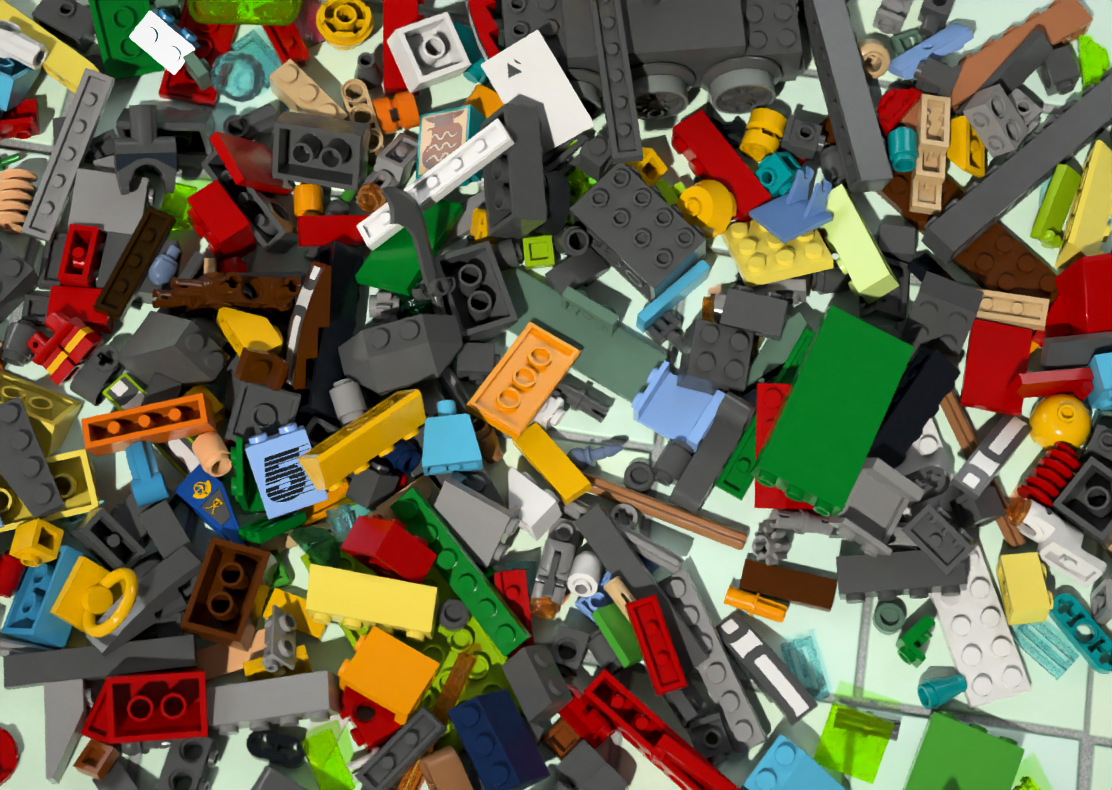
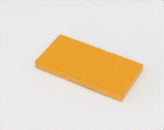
(523, 381)

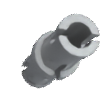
(800, 521)

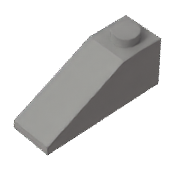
(65, 715)

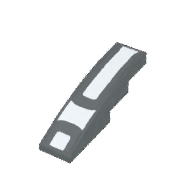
(991, 455)
(765, 669)

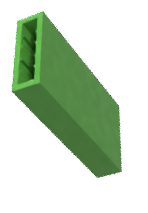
(962, 757)

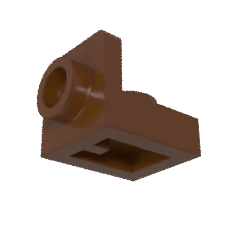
(262, 368)

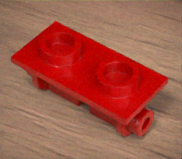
(586, 721)

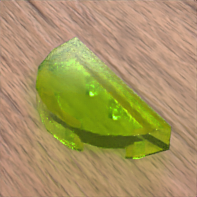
(1092, 61)

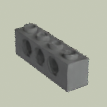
(266, 215)

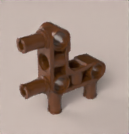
(221, 290)

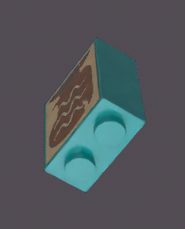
(444, 133)

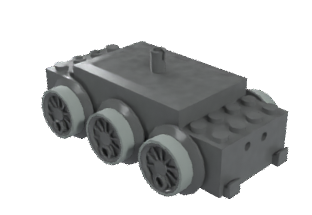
(672, 46)

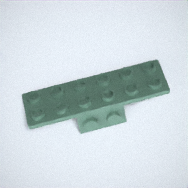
(607, 352)

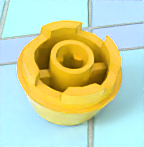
(344, 23)
(708, 207)

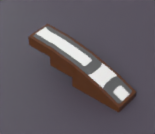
(309, 314)

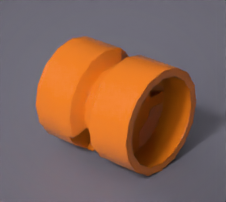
(406, 112)

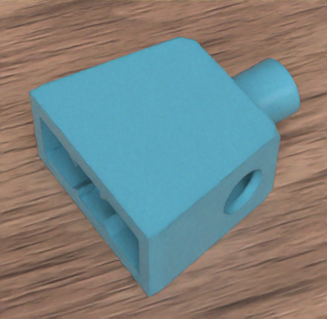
(450, 442)

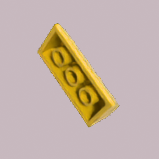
(363, 439)

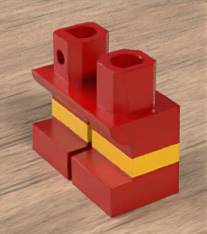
(66, 349)

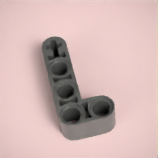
(713, 453)

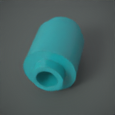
(903, 149)

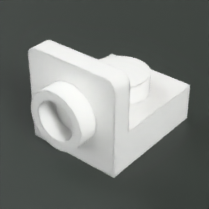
(551, 413)

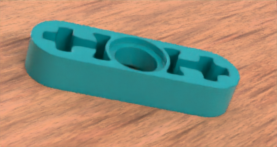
(1062, 621)

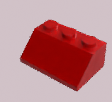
(156, 706)

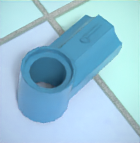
(147, 480)

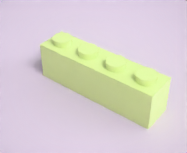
(857, 248)

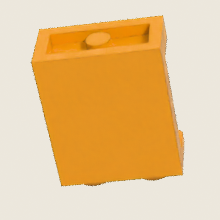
(389, 673)

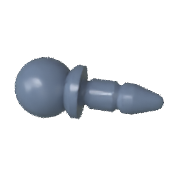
(587, 457)

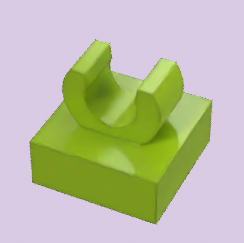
(670, 194)

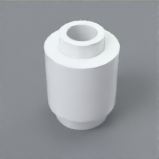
(585, 574)

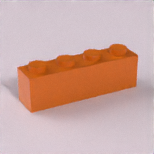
(146, 423)

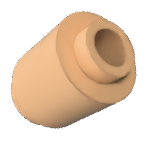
(212, 454)

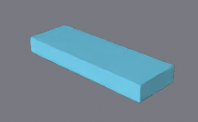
(673, 295)

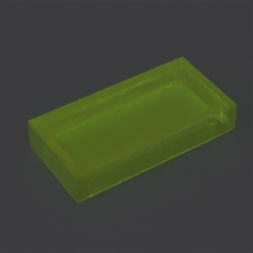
(327, 762)

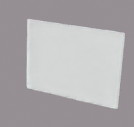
(540, 86)

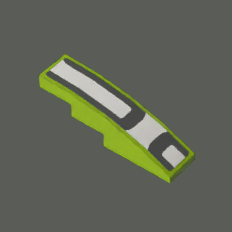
(127, 394)

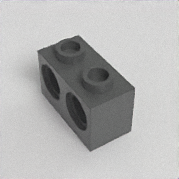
(178, 766)

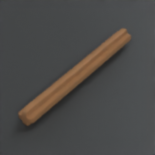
(968, 444)
(666, 512)

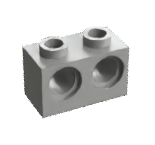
(995, 120)

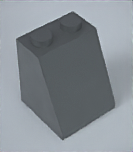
(173, 349)

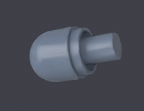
(164, 267)

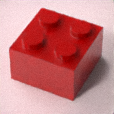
(220, 223)
(389, 549)

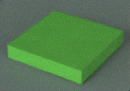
(618, 634)

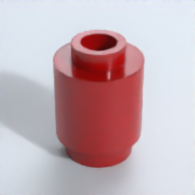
(10, 574)

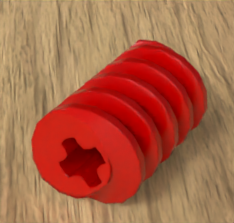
(1050, 475)

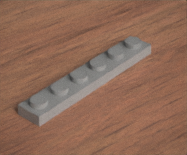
(68, 155)
(717, 671)

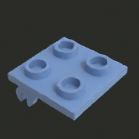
(793, 212)

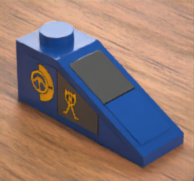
(210, 502)

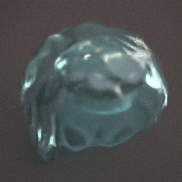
(237, 76)

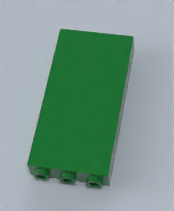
(832, 412)

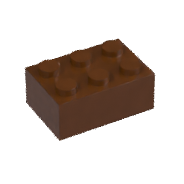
(229, 594)

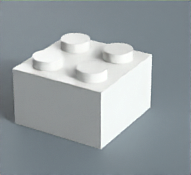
(428, 52)

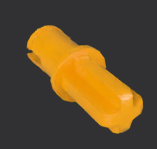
(755, 604)

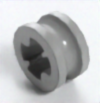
(629, 511)

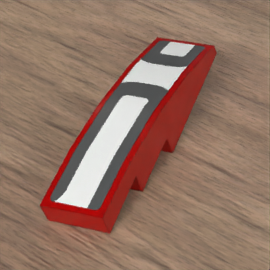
(483, 26)

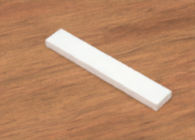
(440, 180)

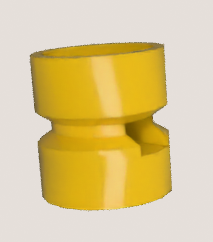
(762, 134)

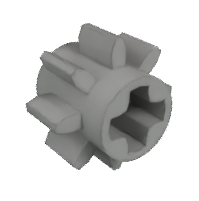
(383, 305)
(771, 545)

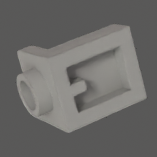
(891, 16)

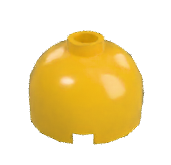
(1060, 419)

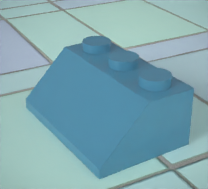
(34, 598)

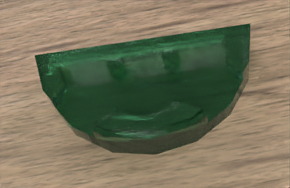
(318, 545)

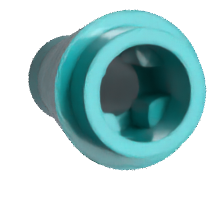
(938, 691)

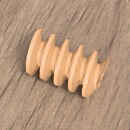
(14, 196)

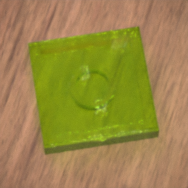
(853, 742)

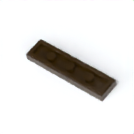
(134, 263)

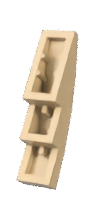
(933, 143)

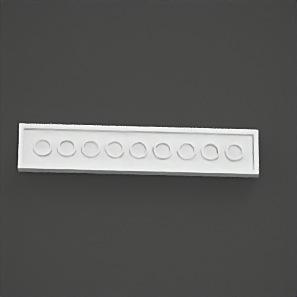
(974, 619)

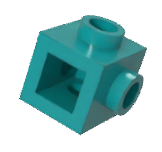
(778, 173)

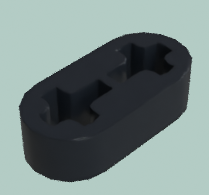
(275, 756)

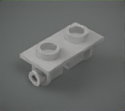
(280, 640)

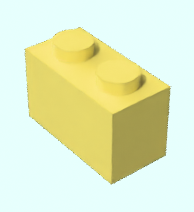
(1024, 588)

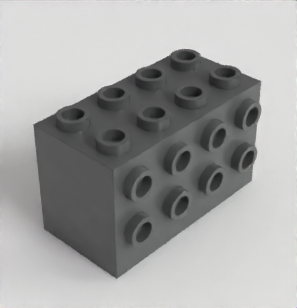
(638, 231)

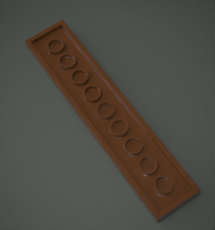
(993, 260)

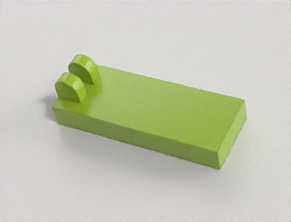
(1056, 207)

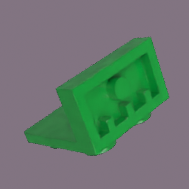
(244, 483)

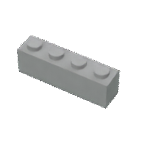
(273, 702)

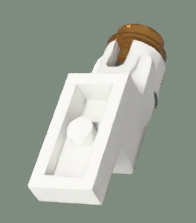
(1057, 540)

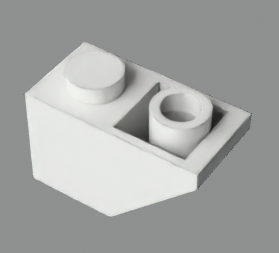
(537, 507)

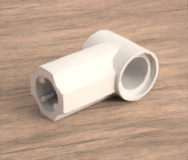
(20, 46)

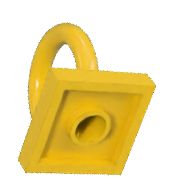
(91, 592)

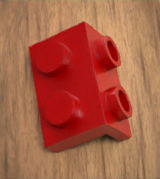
(21, 121)

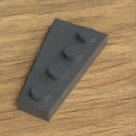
(24, 462)

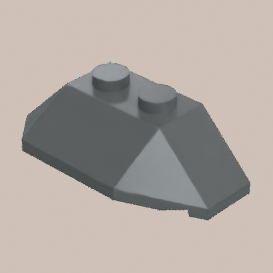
(401, 352)

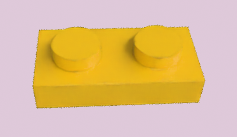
(256, 671)

